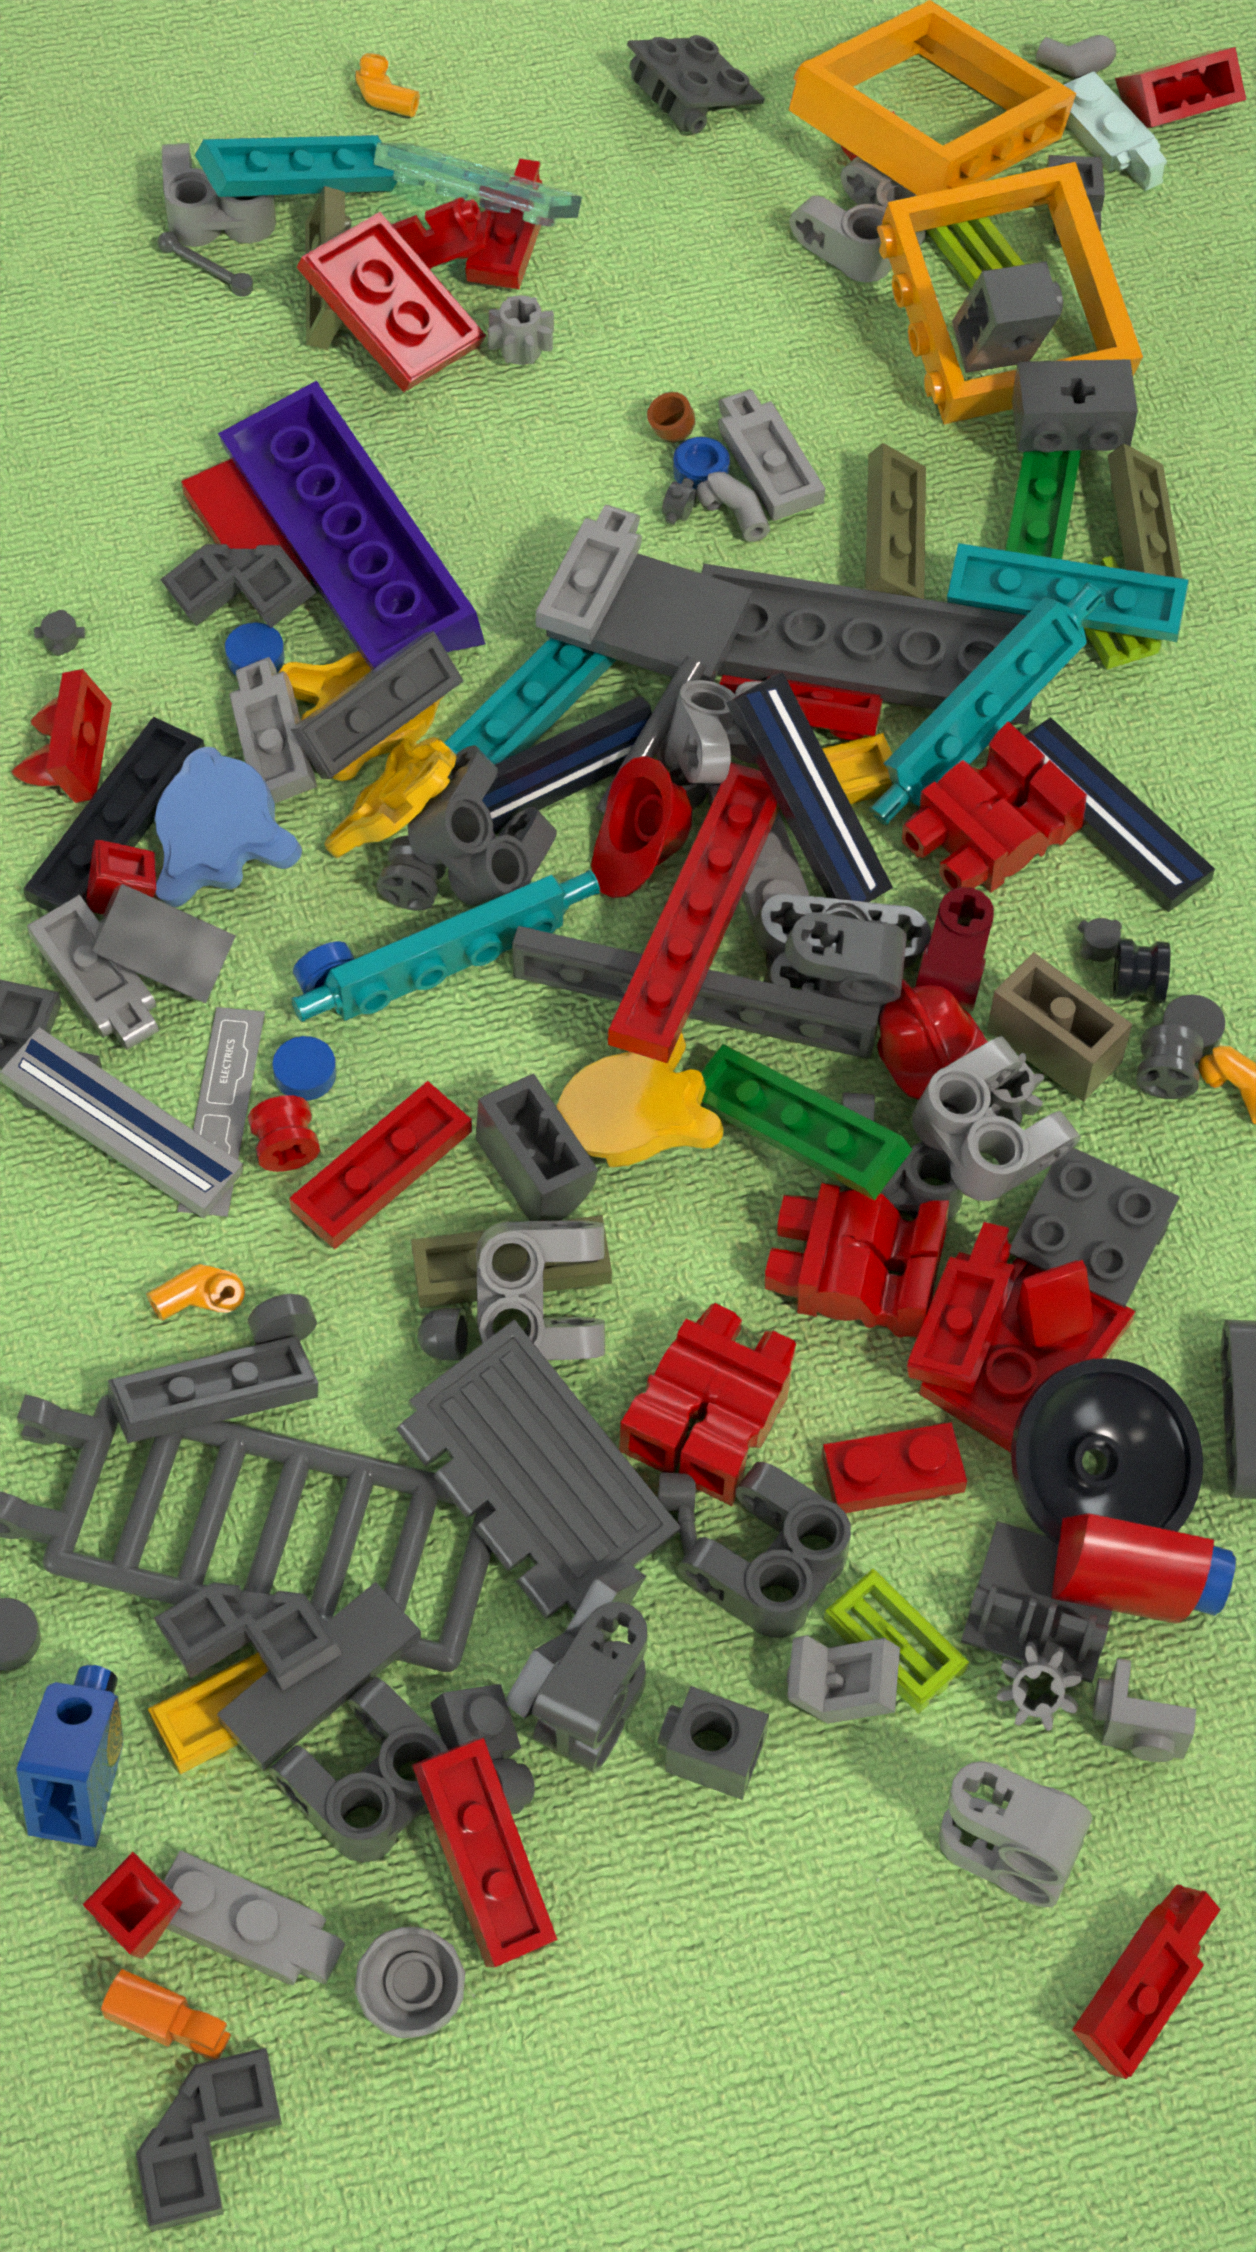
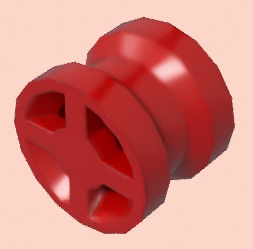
(283, 1133)

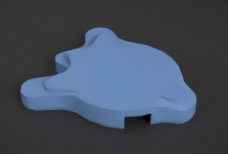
(213, 823)

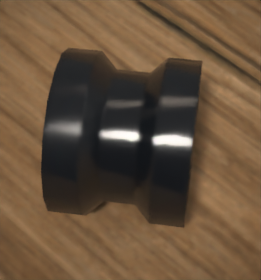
(1141, 970)

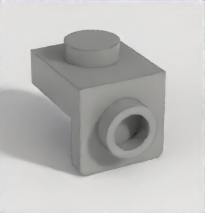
(843, 1679)
(1146, 1727)

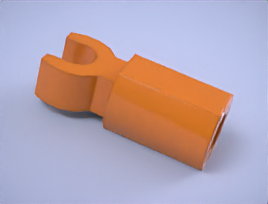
(163, 2016)

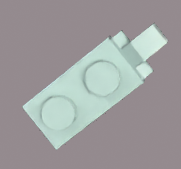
(1114, 132)

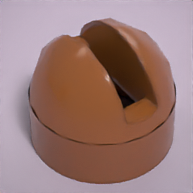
(671, 417)

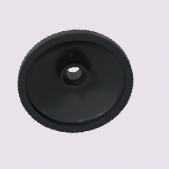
(1134, 1429)

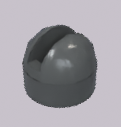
(444, 1334)

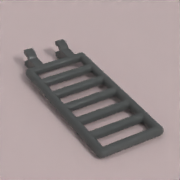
(93, 1434)

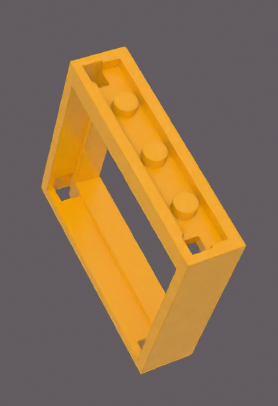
(830, 103)
(1084, 250)

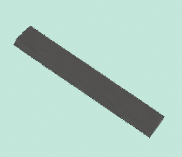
(721, 1000)

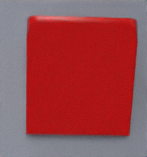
(117, 865)
(1056, 1304)
(134, 1906)

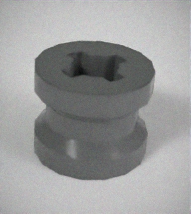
(408, 879)
(1170, 1061)

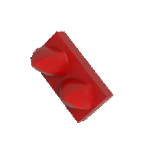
(78, 735)

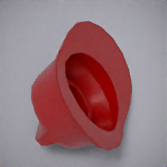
(641, 827)
(924, 1034)

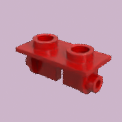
(455, 232)

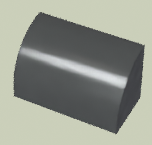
(162, 942)
(534, 1150)

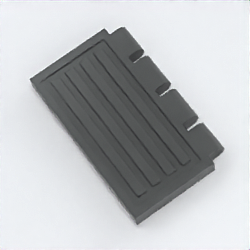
(539, 1466)

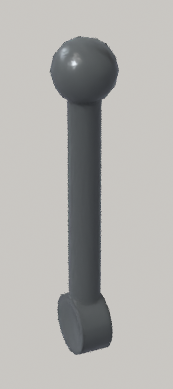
(240, 283)

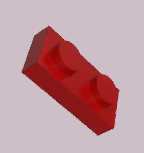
(894, 1468)

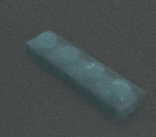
(460, 177)

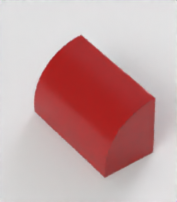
(1183, 87)
(1130, 1567)

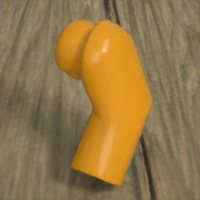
(380, 91)
(1231, 1065)
(198, 1287)

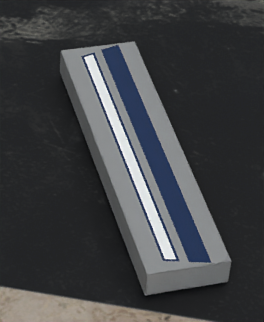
(121, 1122)

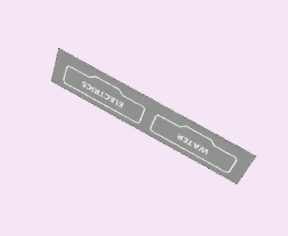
(227, 1085)

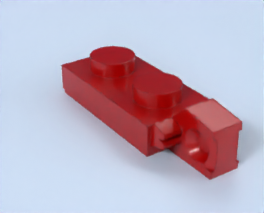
(508, 242)
(842, 711)
(964, 1313)
(1147, 1981)

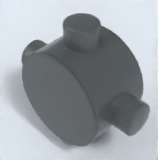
(679, 501)
(59, 632)
(1099, 939)

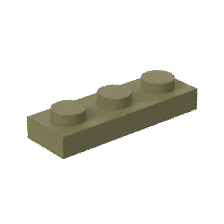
(323, 224)
(1143, 513)
(895, 523)
(448, 1267)

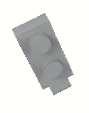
(769, 455)
(590, 575)
(264, 715)
(104, 990)
(250, 1923)

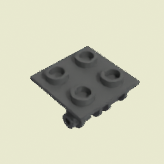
(689, 78)
(1096, 1217)
(1017, 1608)

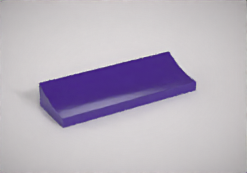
(349, 528)

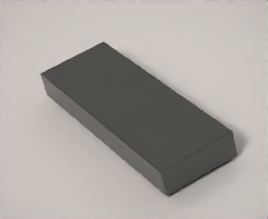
(377, 705)
(212, 1389)
(370, 1637)

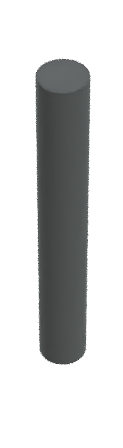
(660, 719)

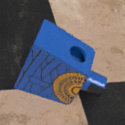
(72, 1758)

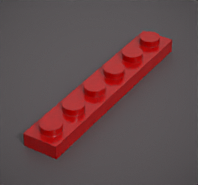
(695, 916)

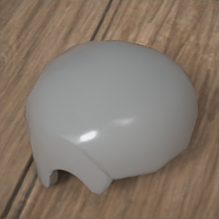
(409, 1982)

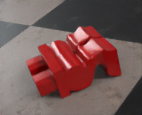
(996, 814)
(849, 1258)
(715, 1381)

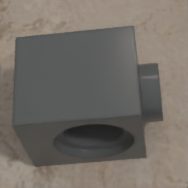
(721, 1770)

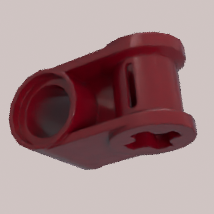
(958, 945)

